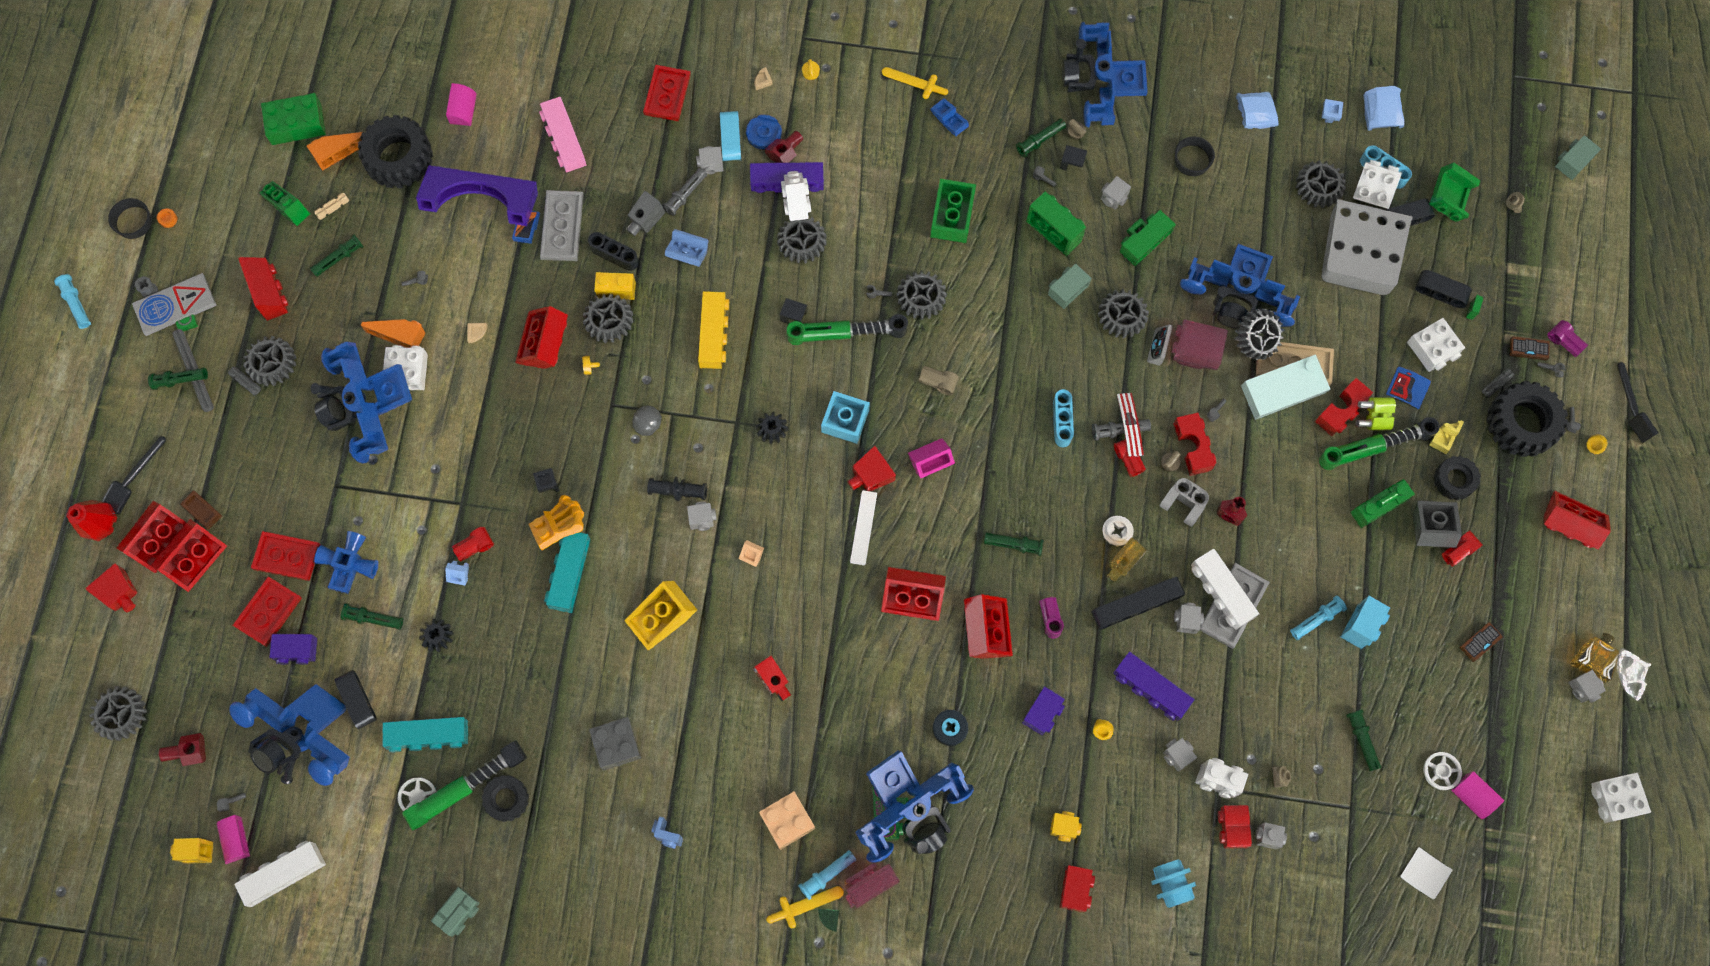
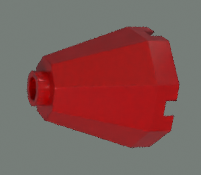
(92, 519)

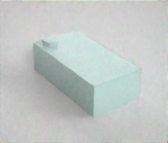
(1285, 387)

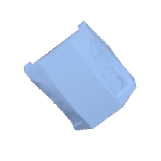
(1383, 108)
(1257, 110)

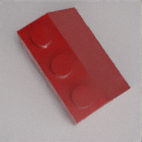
(264, 287)
(542, 338)
(1577, 520)
(151, 535)
(189, 555)
(913, 593)
(987, 627)

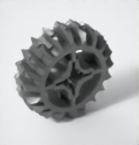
(1315, 189)
(787, 243)
(930, 285)
(1112, 303)
(1260, 322)
(604, 330)
(269, 371)
(111, 702)

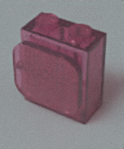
(1199, 345)
(869, 885)

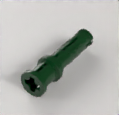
(1035, 141)
(345, 250)
(169, 378)
(1022, 544)
(362, 613)
(1361, 730)

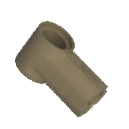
(943, 381)

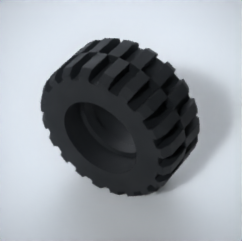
(385, 133)
(1543, 403)

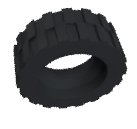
(1467, 467)
(494, 787)

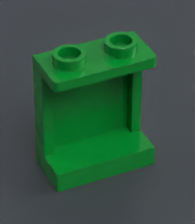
(1453, 191)

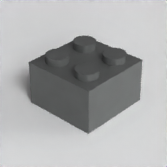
(1437, 524)
(615, 743)

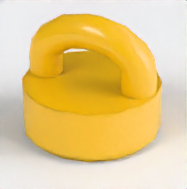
(810, 70)
(587, 365)
(1597, 444)
(1103, 729)

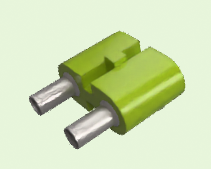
(1380, 413)

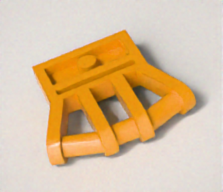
(558, 523)

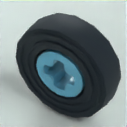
(949, 738)

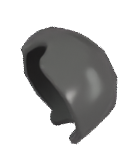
(646, 420)

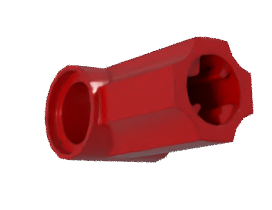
(1132, 463)
(478, 541)
(1466, 546)

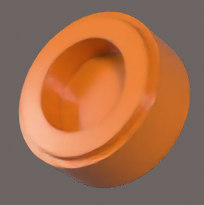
(167, 218)

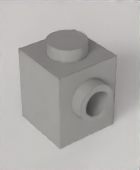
(710, 159)
(1115, 193)
(701, 516)
(1188, 618)
(1587, 687)
(1179, 753)
(1270, 836)

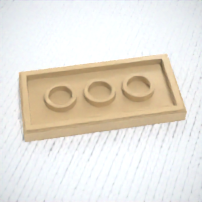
(1291, 353)

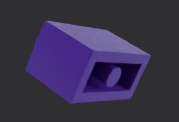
(293, 647)
(1043, 711)

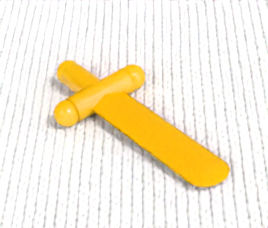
(927, 86)
(789, 911)

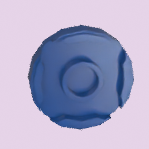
(763, 131)

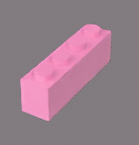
(563, 135)

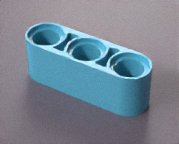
(730, 136)
(1386, 160)
(1066, 410)

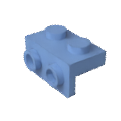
(687, 248)
(668, 839)

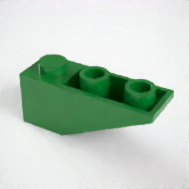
(285, 203)

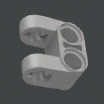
(1187, 498)

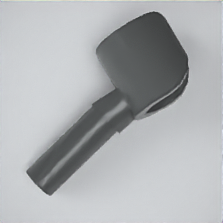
(1039, 175)
(422, 279)
(876, 292)
(1556, 368)
(1213, 413)
(1572, 425)
(223, 804)

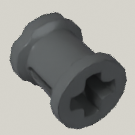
(145, 286)

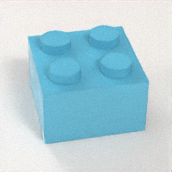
(845, 417)
(1365, 622)

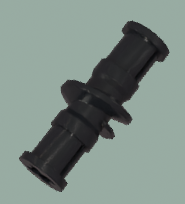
(677, 488)

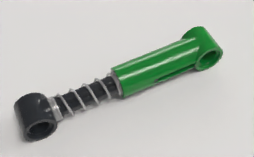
(844, 329)
(1377, 444)
(423, 811)

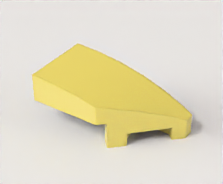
(1445, 437)

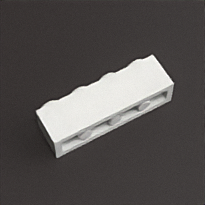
(1224, 589)
(279, 874)

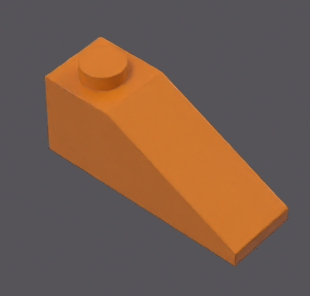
(333, 148)
(396, 331)

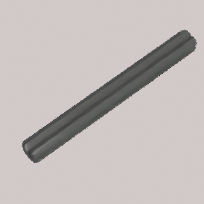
(190, 364)

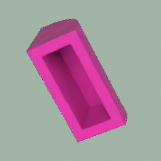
(461, 105)
(931, 458)
(1477, 795)
(232, 839)

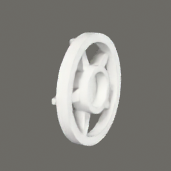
(1442, 771)
(416, 795)

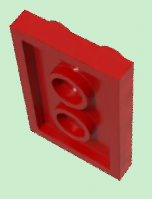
(667, 93)
(285, 556)
(267, 611)

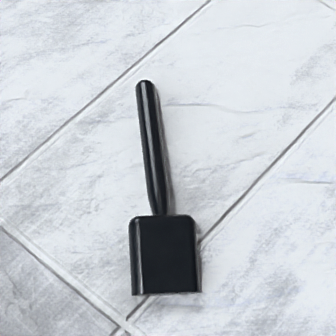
(1640, 423)
(119, 492)

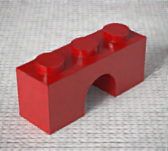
(1333, 418)
(1192, 428)

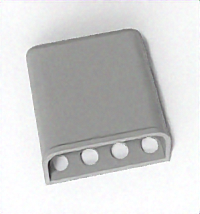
(1364, 252)

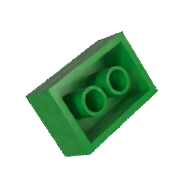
(293, 119)
(953, 210)
(1056, 223)

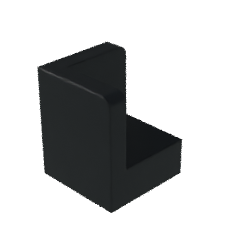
(1073, 156)
(792, 310)
(546, 480)

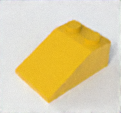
(660, 614)

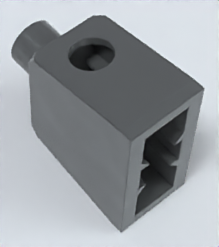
(645, 214)

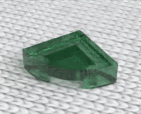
(829, 918)

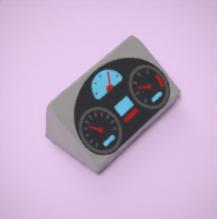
(1159, 345)

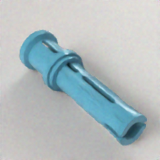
(70, 294)
(1325, 612)
(819, 880)

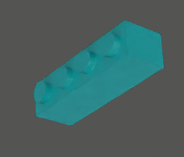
(568, 572)
(425, 733)

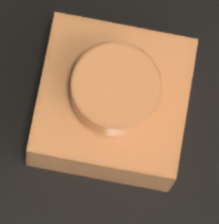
(751, 553)

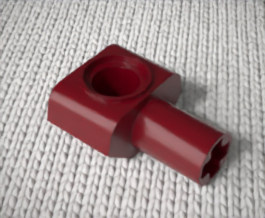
(786, 146)
(1232, 510)
(181, 750)

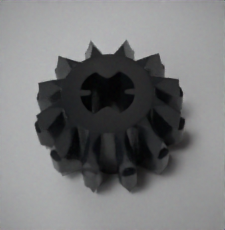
(777, 421)
(437, 642)

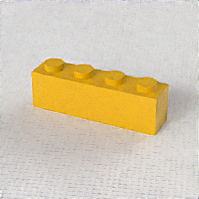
(712, 330)

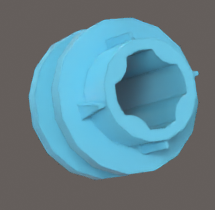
(1173, 883)

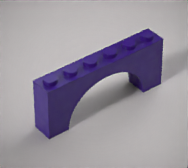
(445, 183)

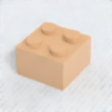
(787, 820)

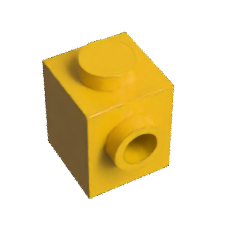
(1065, 826)

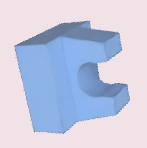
(1332, 110)
(456, 573)

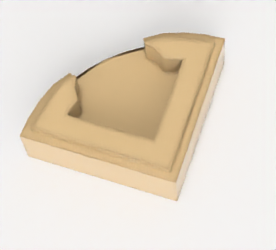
(763, 79)
(476, 331)

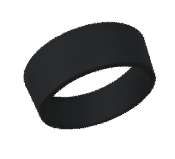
(1201, 143)
(121, 206)

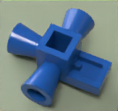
(346, 563)

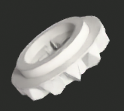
(1120, 523)

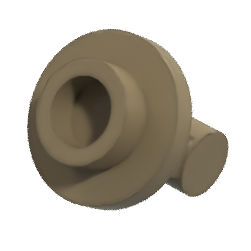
(1076, 129)
(1515, 202)
(1171, 461)
(1281, 776)

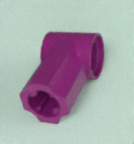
(1563, 334)
(1050, 616)

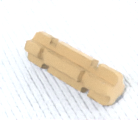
(331, 206)

